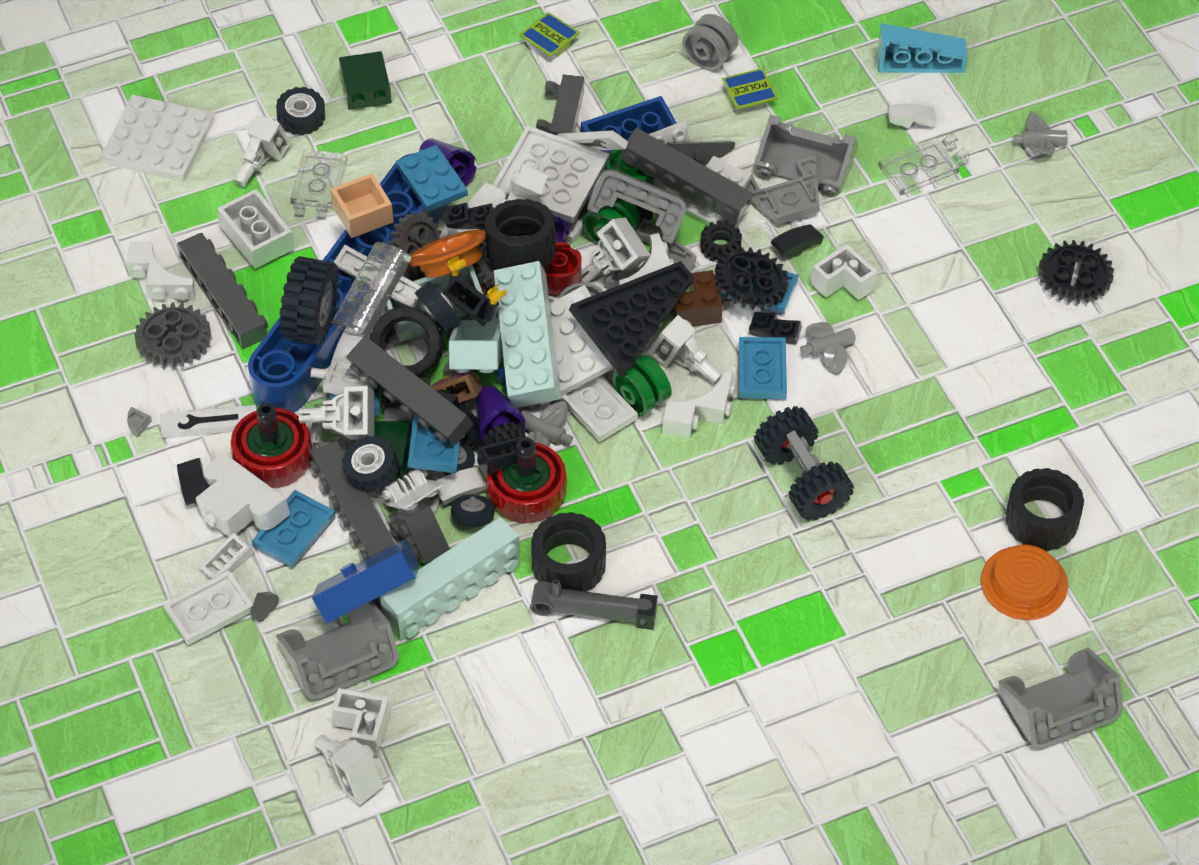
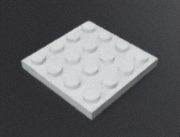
(157, 138)
(570, 168)
(575, 352)

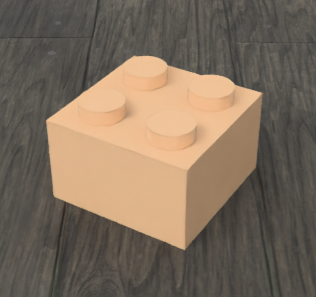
(361, 205)

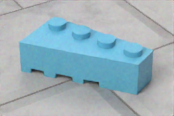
(919, 51)

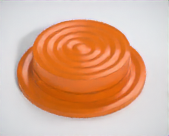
(435, 255)
(1024, 582)

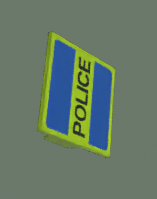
(550, 34)
(749, 88)

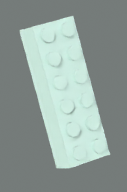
(527, 335)
(452, 579)

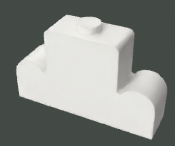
(238, 498)

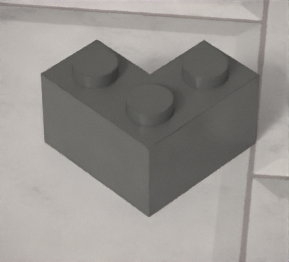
(420, 531)

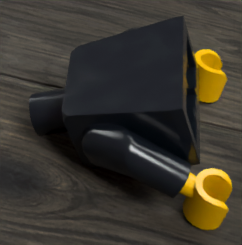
(470, 299)

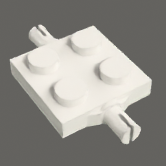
(339, 376)

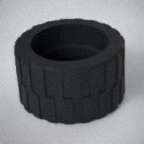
(515, 218)
(412, 314)
(1047, 486)
(575, 530)

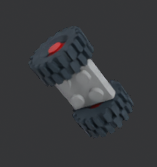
(822, 485)

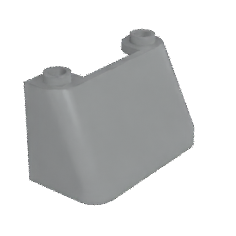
(786, 144)
(668, 206)
(342, 654)
(1065, 704)

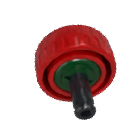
(272, 445)
(531, 486)

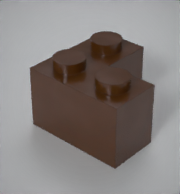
(702, 302)

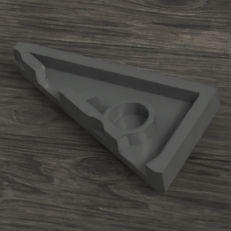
(703, 150)

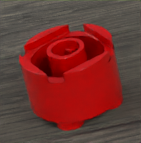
(563, 269)

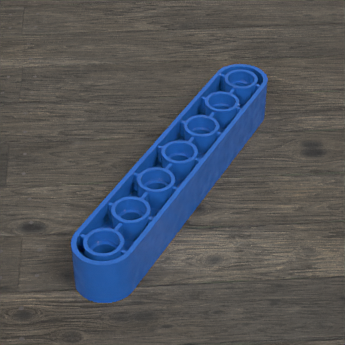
(282, 366)

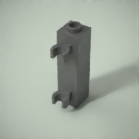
(567, 107)

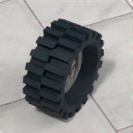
(309, 300)

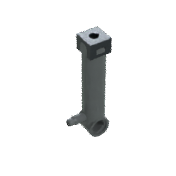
(550, 599)

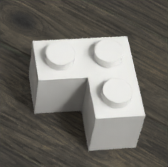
(526, 184)
(846, 270)
(364, 714)

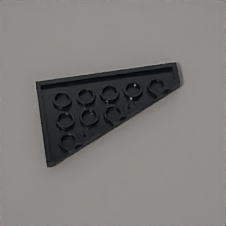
(630, 314)

